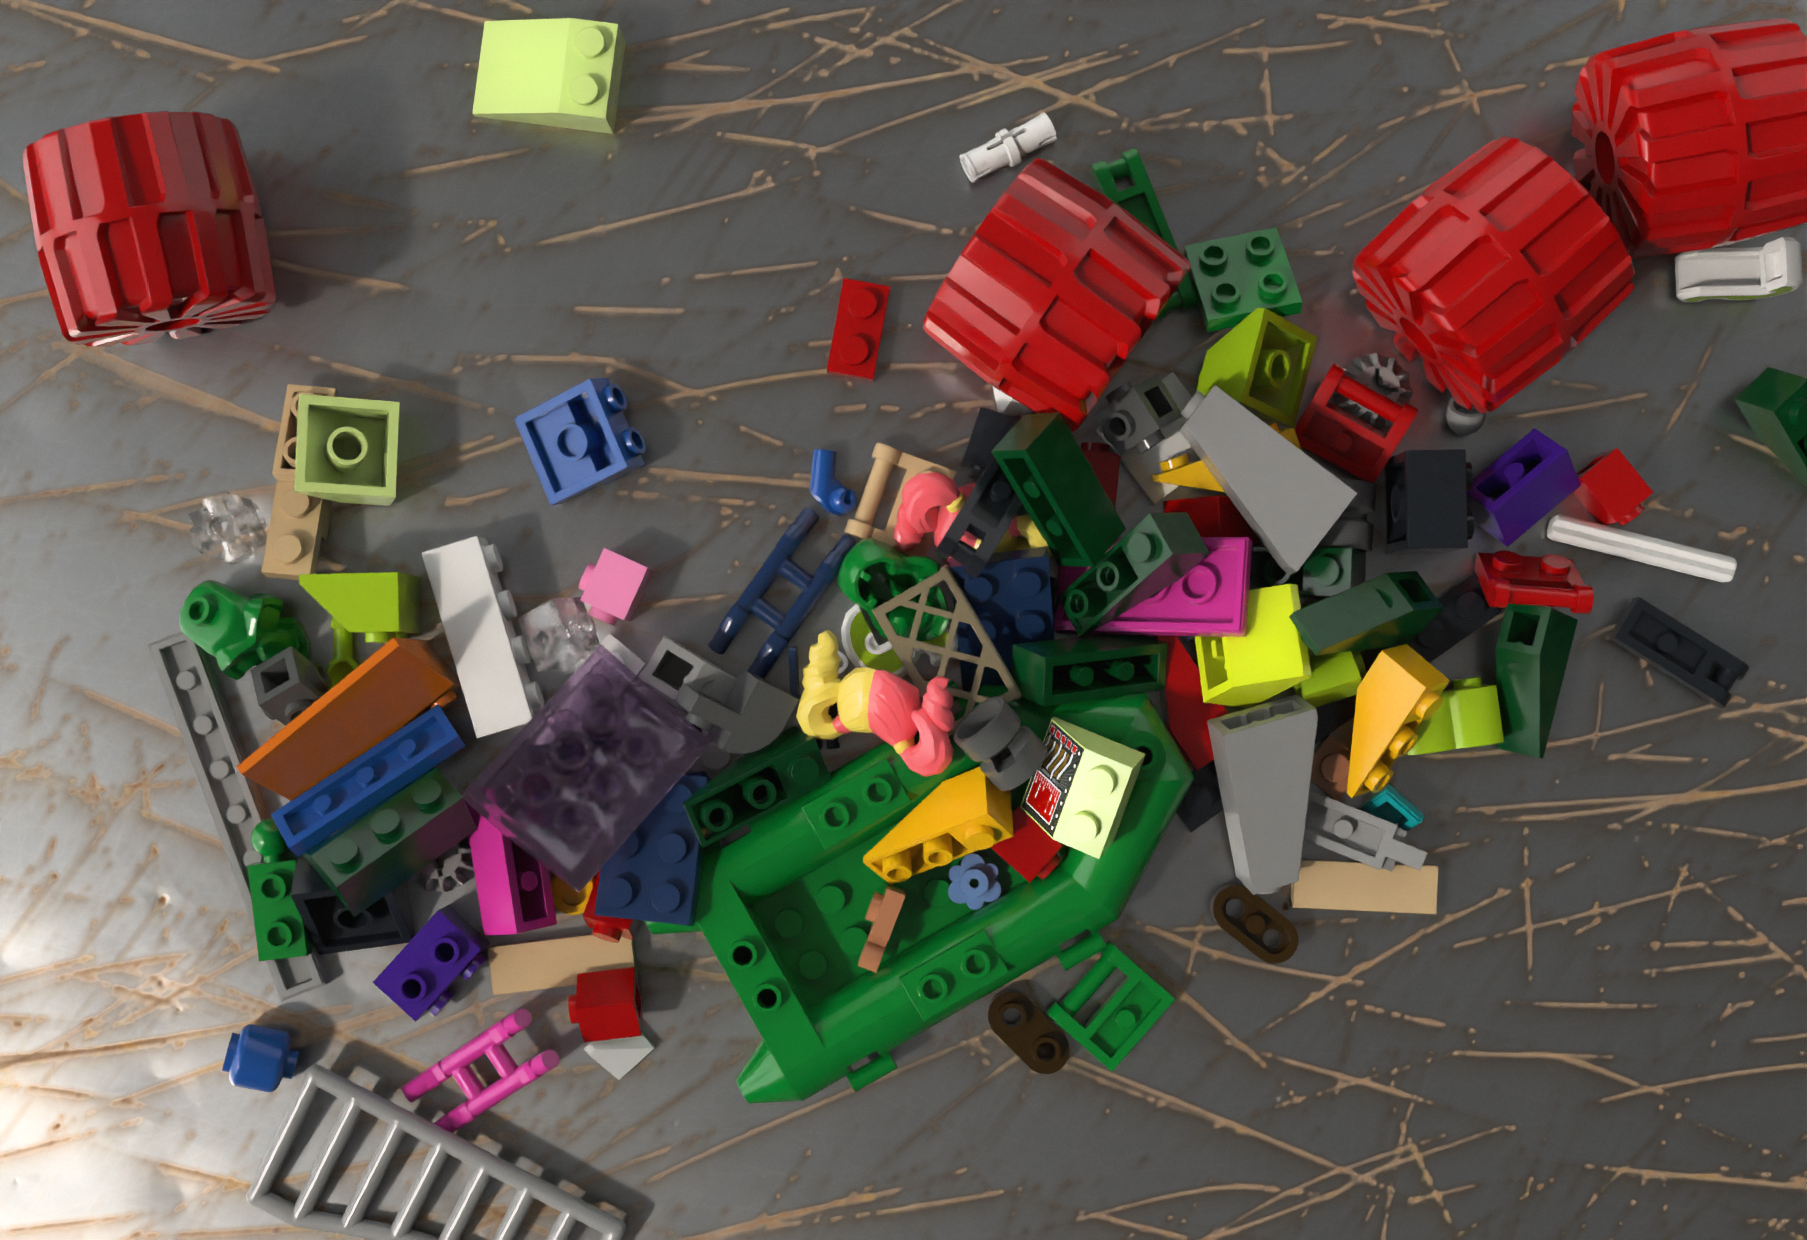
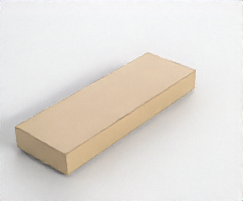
(1365, 888)
(554, 961)

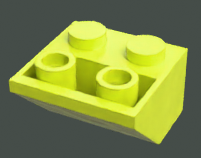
(1263, 662)

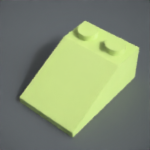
(551, 73)

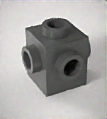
(1137, 415)
(288, 684)

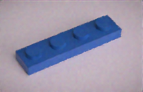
(367, 780)

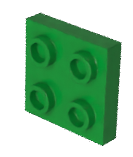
(1240, 275)

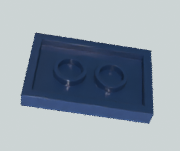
(1010, 602)
(657, 866)

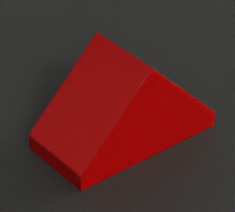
(1213, 516)

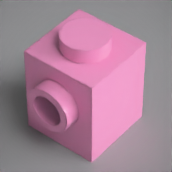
(613, 587)

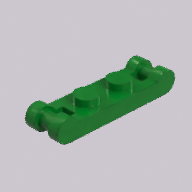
(1143, 205)

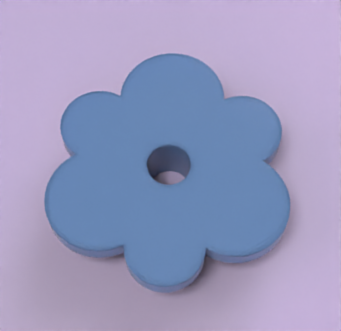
(973, 868)

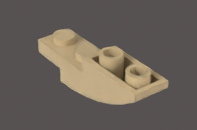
(296, 519)

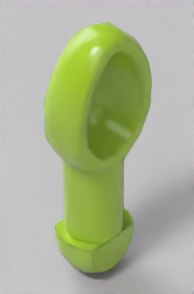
(342, 653)

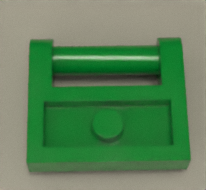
(1122, 1017)

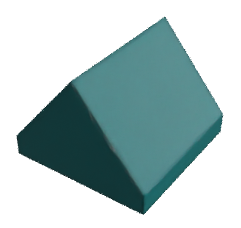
(1393, 807)

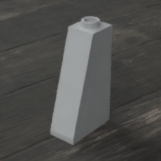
(1268, 479)
(1264, 787)

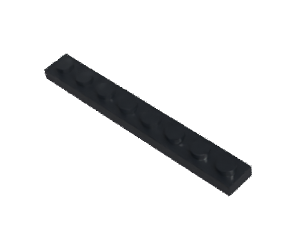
(1462, 614)

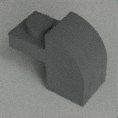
(747, 719)

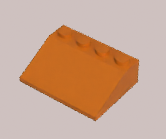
(354, 716)

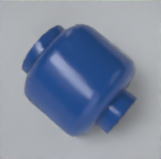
(260, 1058)

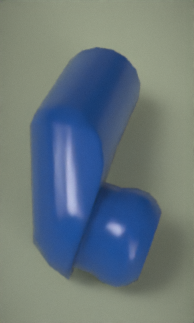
(826, 487)

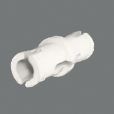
(1008, 147)

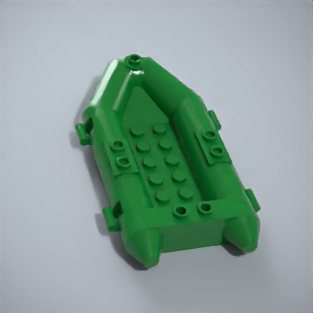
(794, 898)

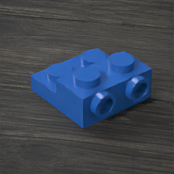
(581, 439)

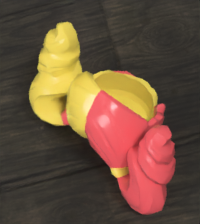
(932, 505)
(877, 704)

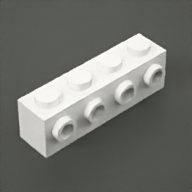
(482, 635)

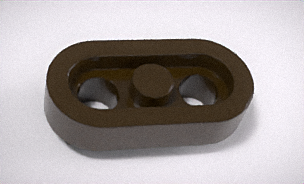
(1252, 923)
(1029, 1032)

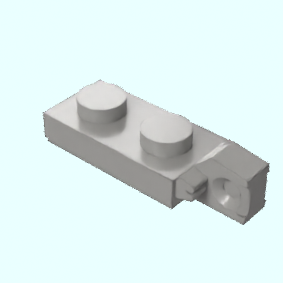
(1358, 834)

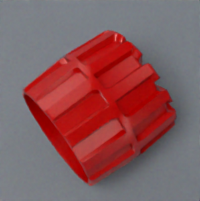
(1697, 135)
(148, 227)
(1495, 273)
(1054, 293)

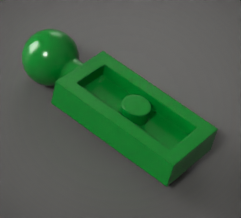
(276, 919)

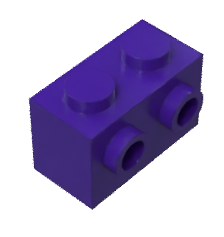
(1522, 487)
(432, 963)

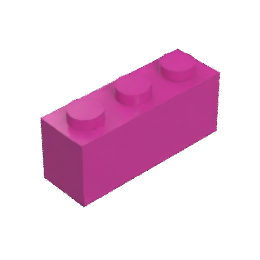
(510, 883)

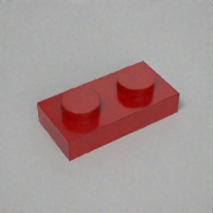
(858, 329)

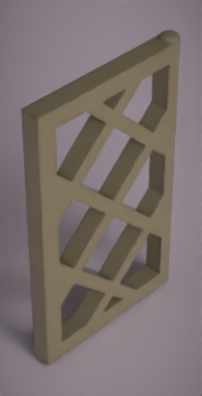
(963, 613)

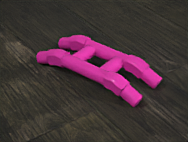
(457, 1065)

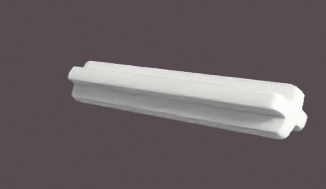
(1641, 548)

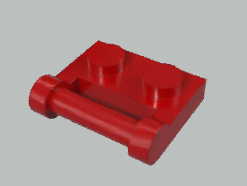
(1345, 438)
(1532, 581)

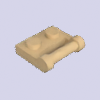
(885, 459)

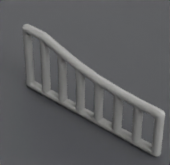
(443, 1144)

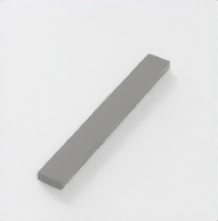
(229, 795)

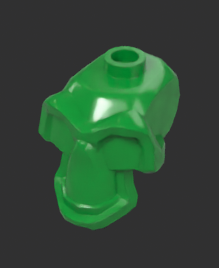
(878, 572)
(239, 626)

